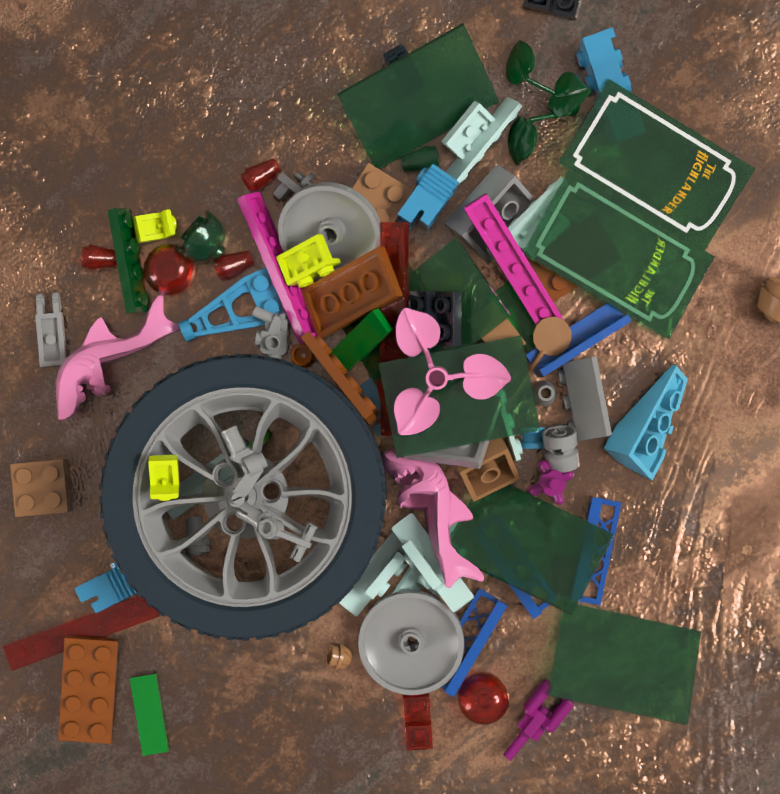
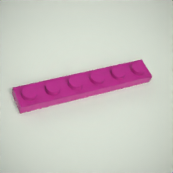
(268, 243)
(511, 259)

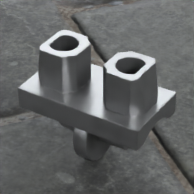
(287, 186)

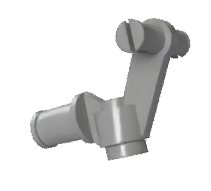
(250, 462)
(274, 529)

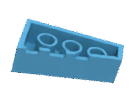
(601, 61)

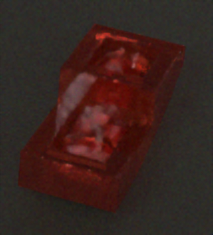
(417, 722)

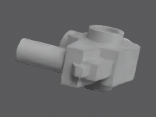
(275, 336)

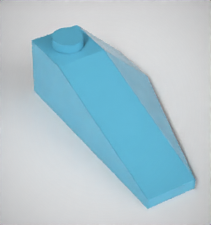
(642, 432)

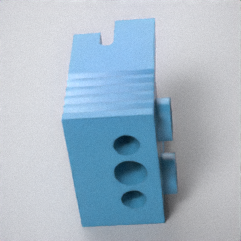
(428, 198)
(108, 587)

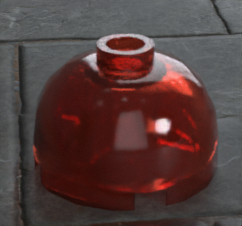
(169, 271)
(483, 698)

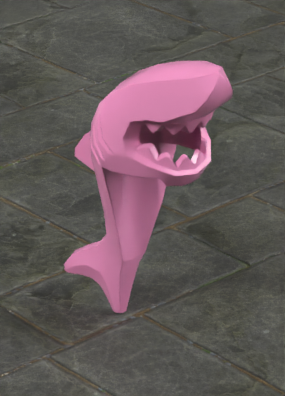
(101, 347)
(429, 492)

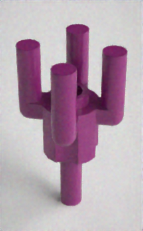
(550, 482)
(538, 718)

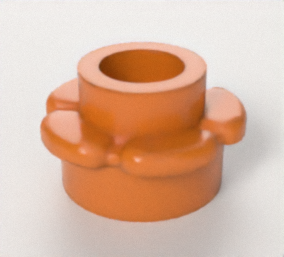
(296, 355)

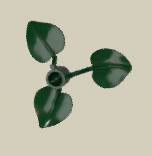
(564, 102)

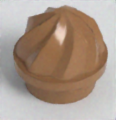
(338, 656)

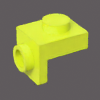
(154, 226)
(164, 477)

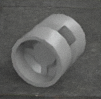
(560, 448)

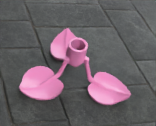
(416, 410)

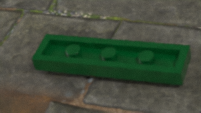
(128, 261)

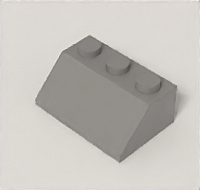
(507, 196)
(585, 398)

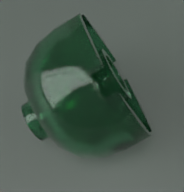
(203, 239)

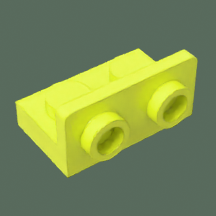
(307, 262)

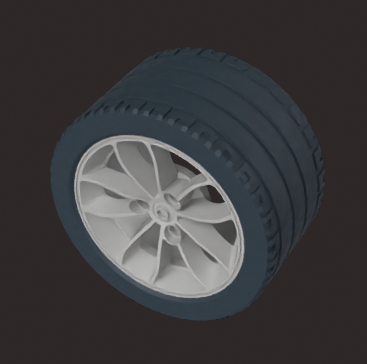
(154, 558)

